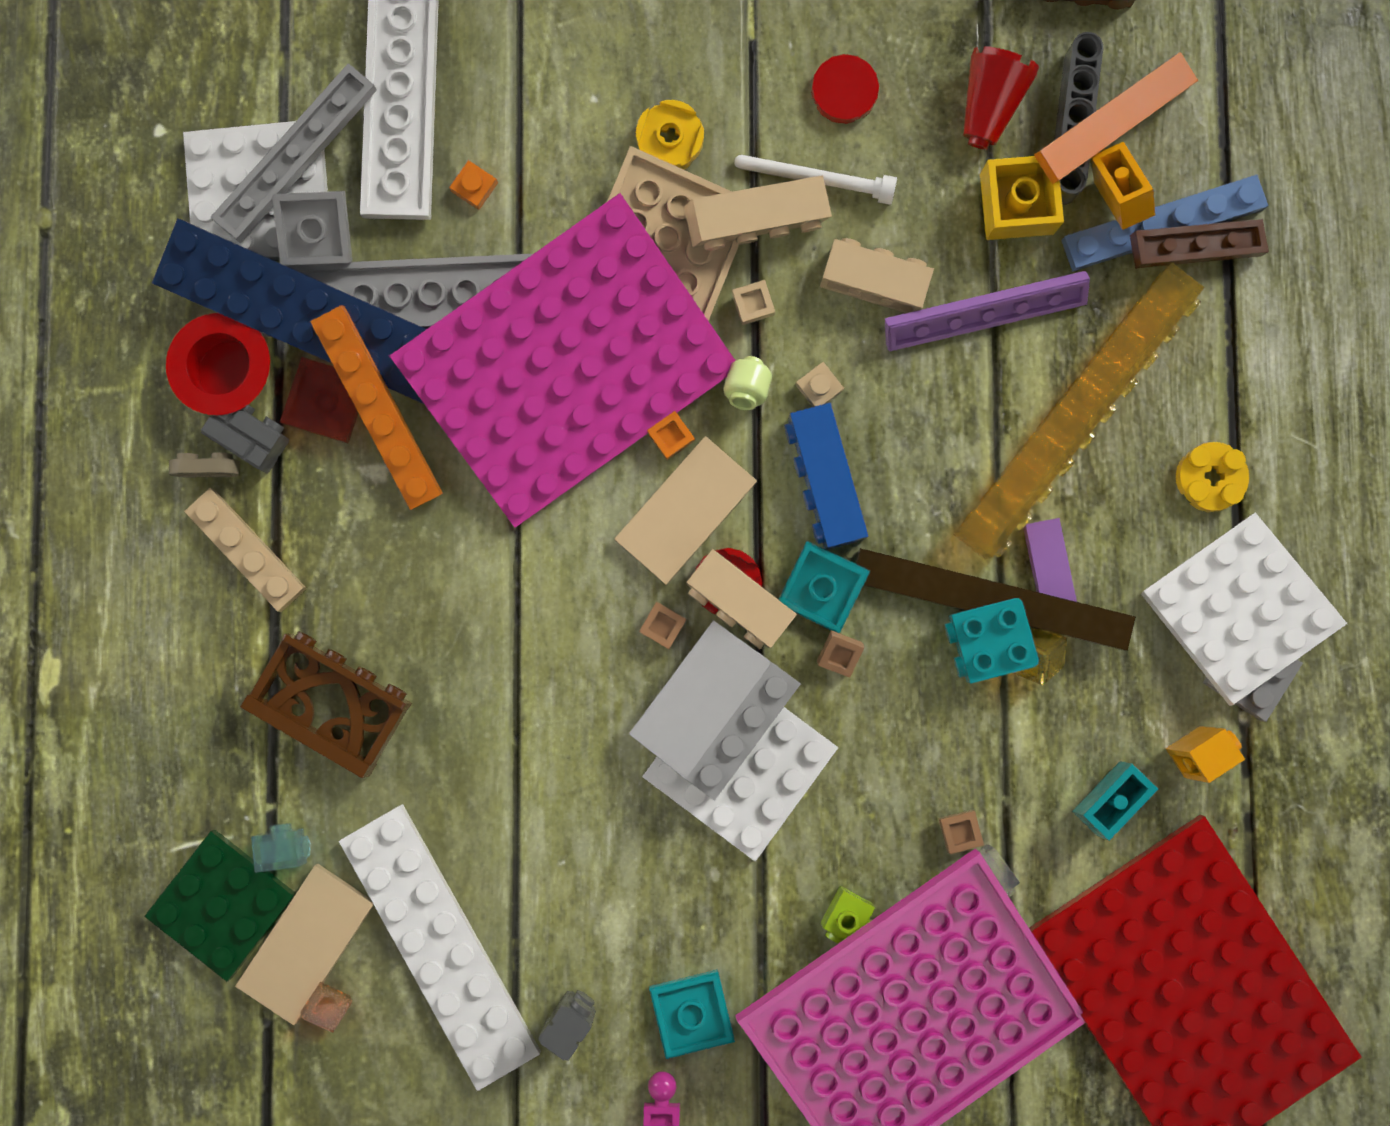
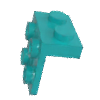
(992, 641)

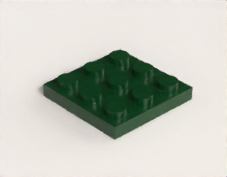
(220, 905)

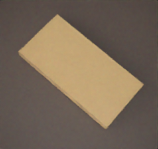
(685, 510)
(305, 943)

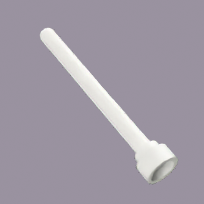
(881, 188)

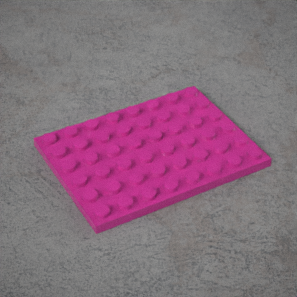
(565, 360)
(915, 1008)

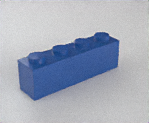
(827, 477)

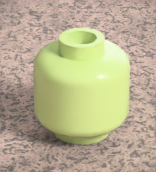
(747, 383)

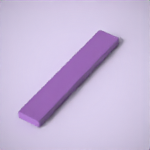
(987, 311)

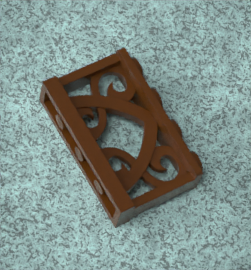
(279, 708)

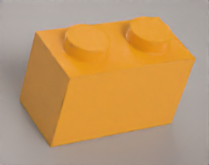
(1123, 185)
(1206, 753)

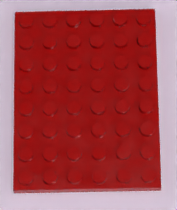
(1194, 987)

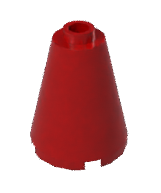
(994, 93)

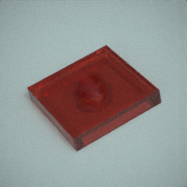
(320, 402)

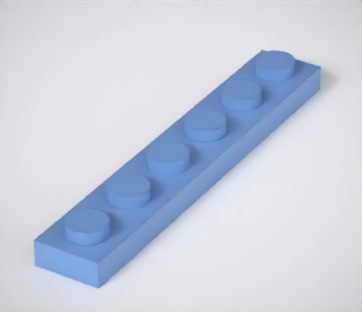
(1208, 207)

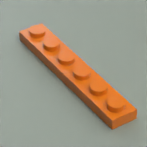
(376, 407)

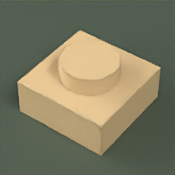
(753, 302)
(819, 385)

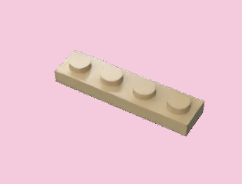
(245, 550)

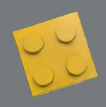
(1019, 199)

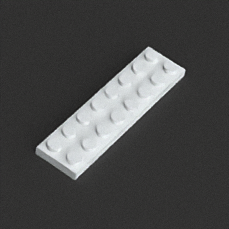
(401, 111)
(440, 947)

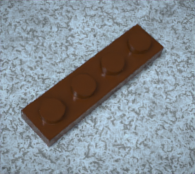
(1199, 243)

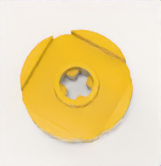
(662, 118)
(1228, 464)

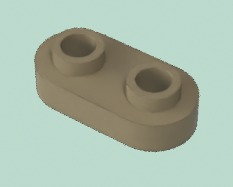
(190, 466)

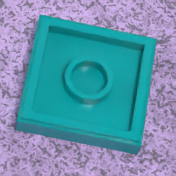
(823, 587)
(691, 1014)

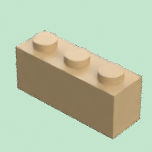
(876, 276)
(739, 600)

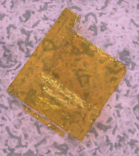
(1051, 655)

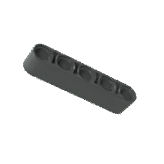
(1078, 102)

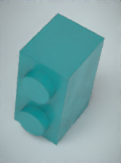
(1115, 800)

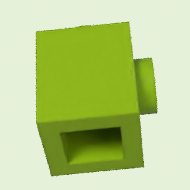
(846, 915)

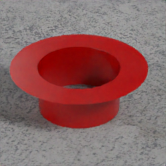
(217, 364)

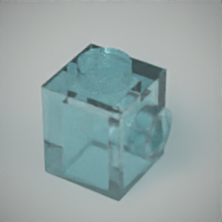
(280, 848)

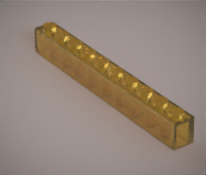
(1079, 411)

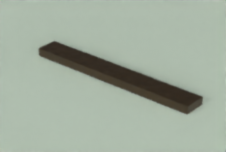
(971, 592)

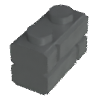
(248, 437)
(568, 1024)

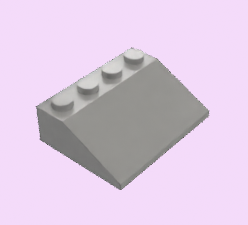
(714, 710)

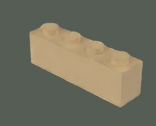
(757, 212)

